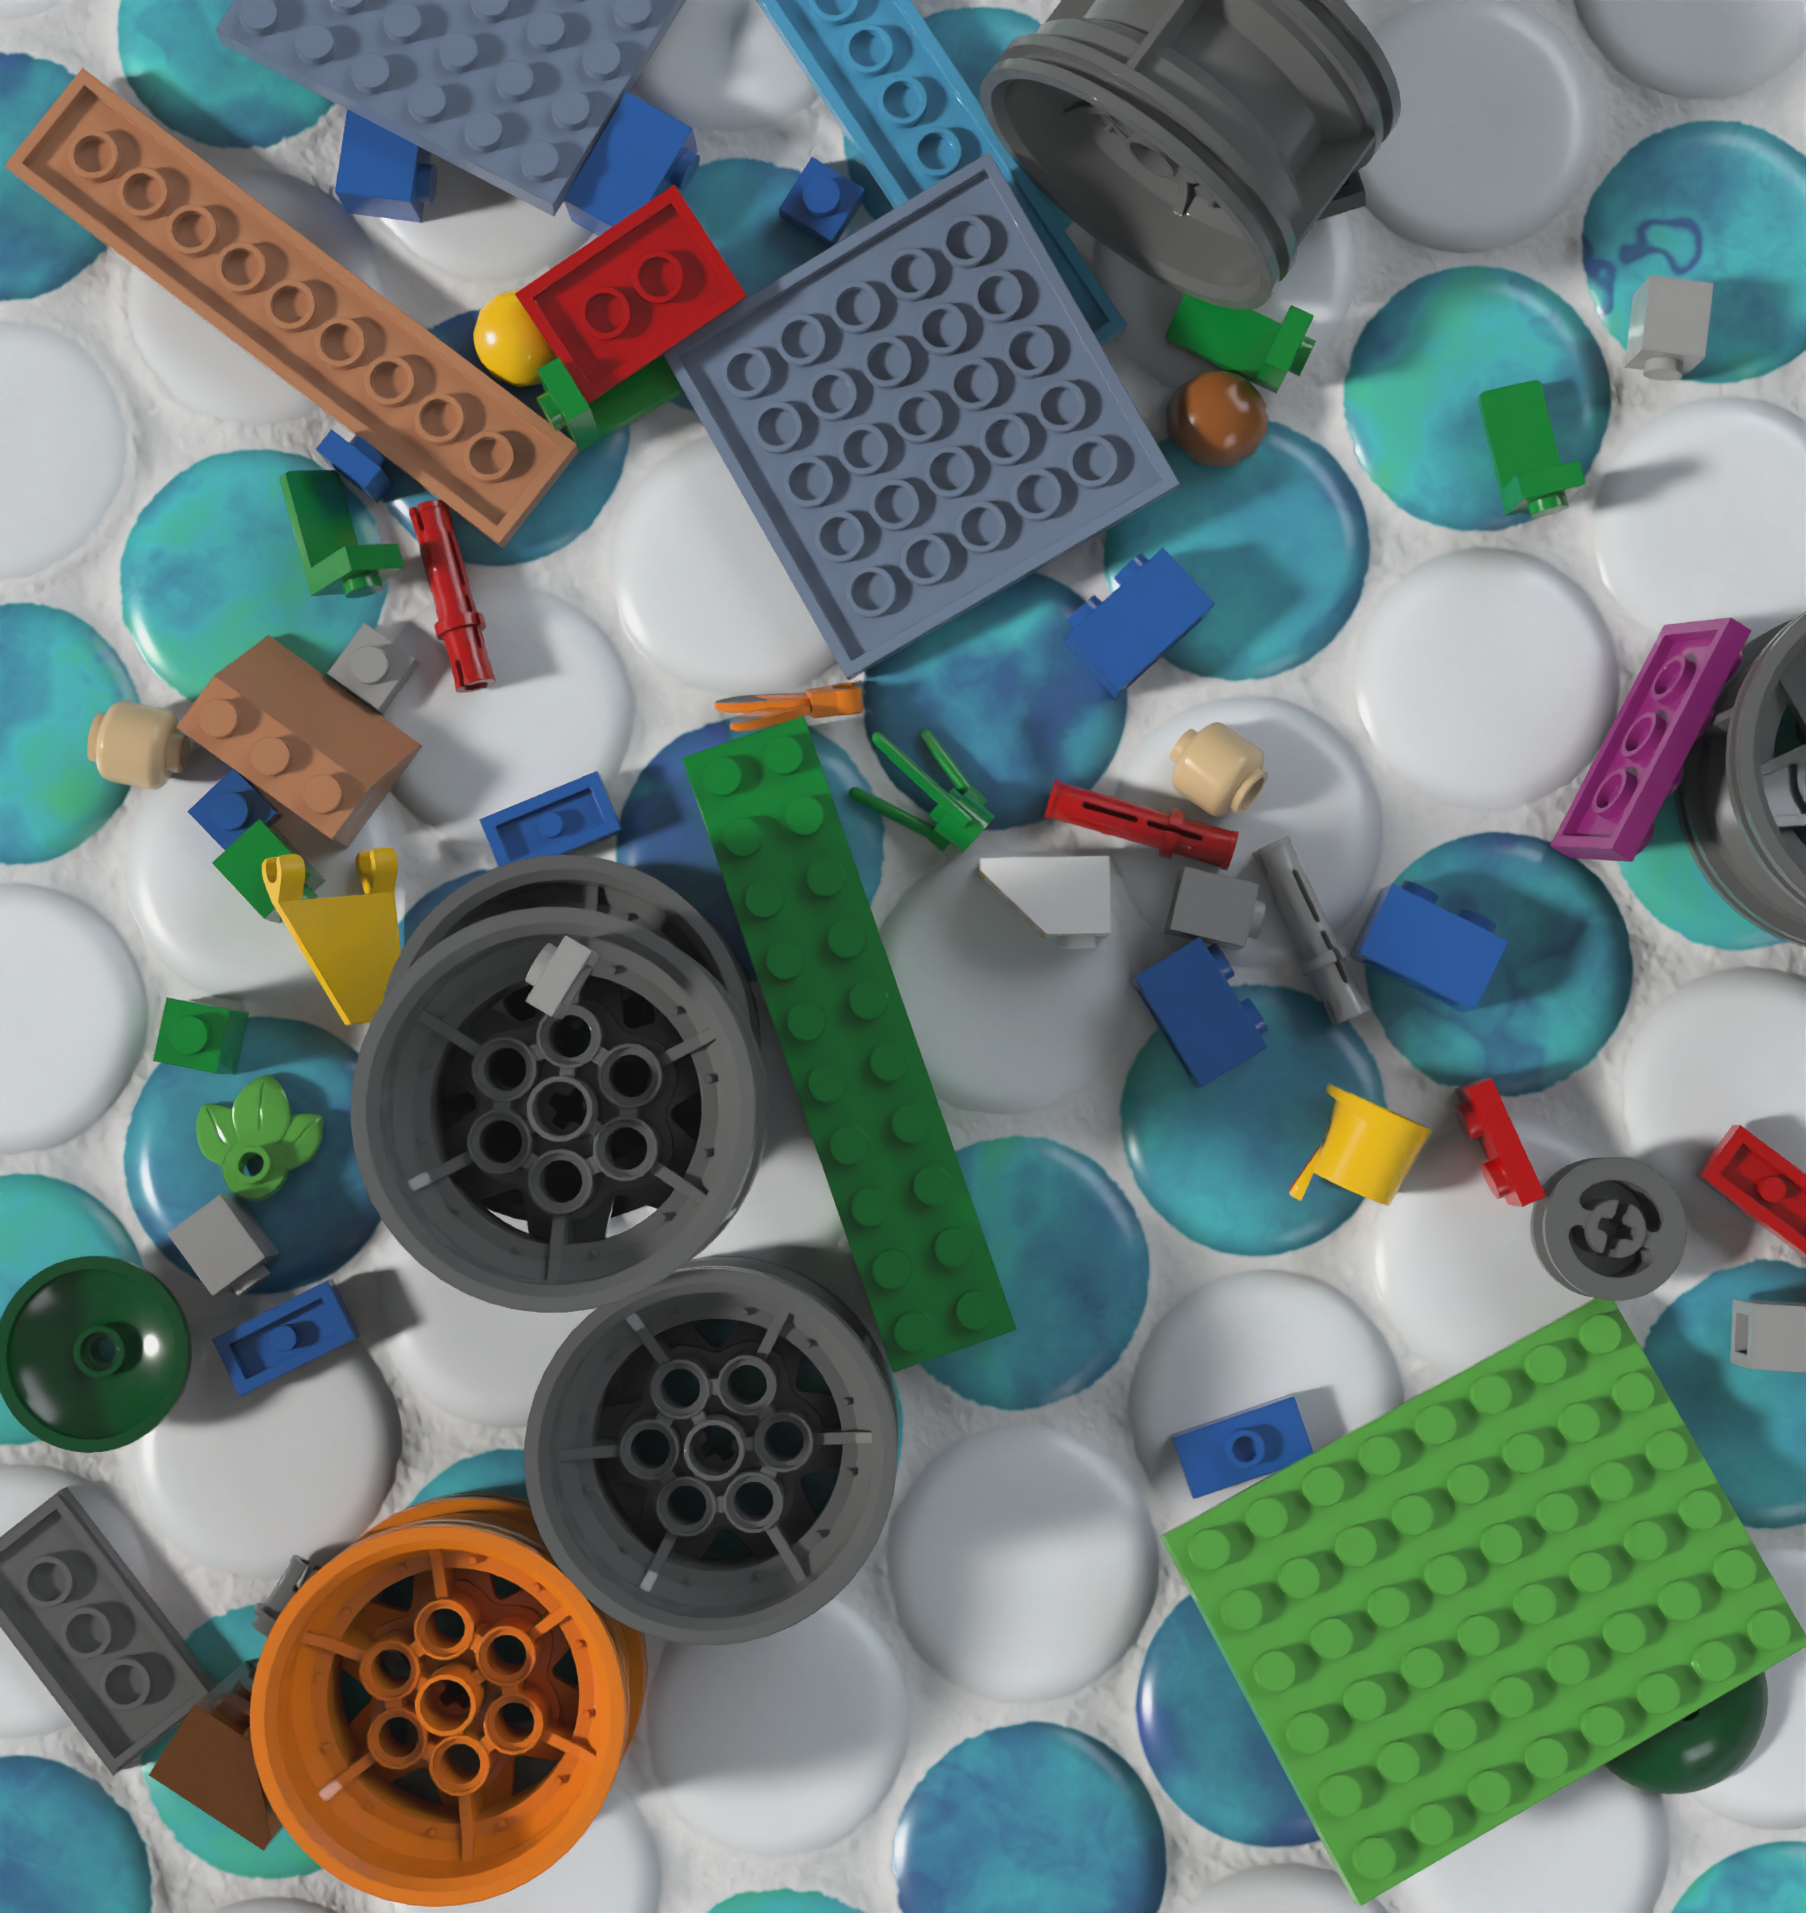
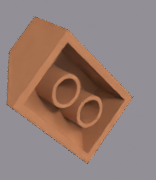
(300, 738)

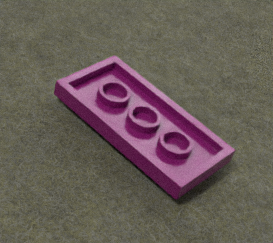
(1651, 740)

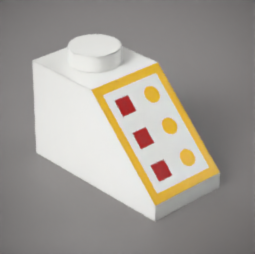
(1055, 895)

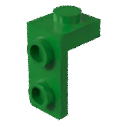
(1243, 340)
(620, 406)
(1526, 451)
(328, 539)

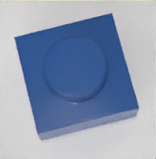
(822, 202)
(356, 463)
(232, 809)

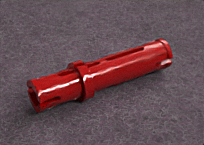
(456, 612)
(1142, 824)

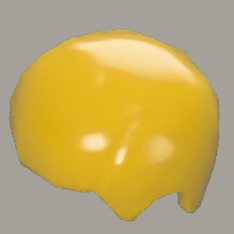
(510, 342)

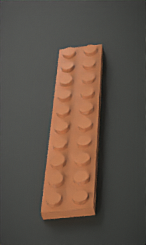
(292, 307)

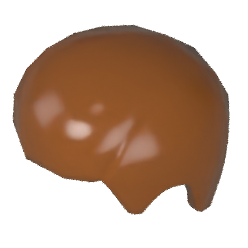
(1217, 418)

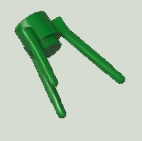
(957, 816)

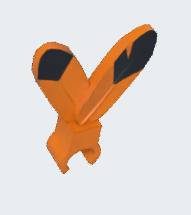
(771, 710)

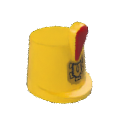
(1363, 1149)

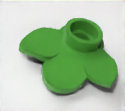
(261, 1128)

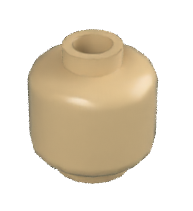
(137, 745)
(1218, 769)

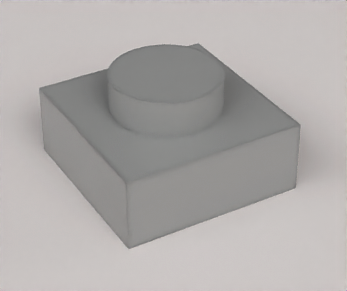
(373, 667)
(559, 976)

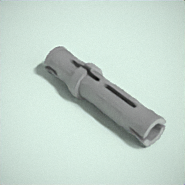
(1315, 941)

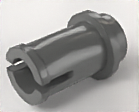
(281, 1595)

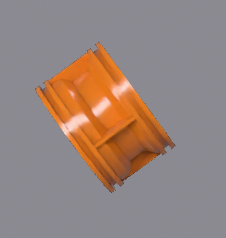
(336, 1776)

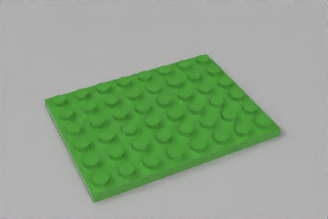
(1483, 1596)

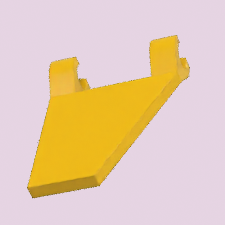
(343, 938)

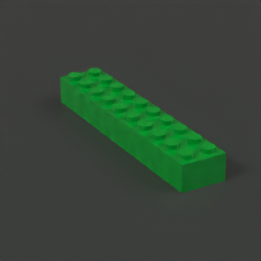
(849, 1044)

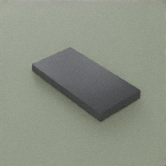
(94, 1633)

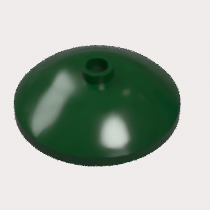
(53, 1363)
(1700, 1746)

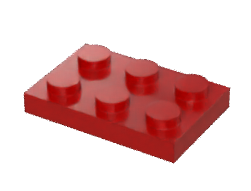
(631, 294)

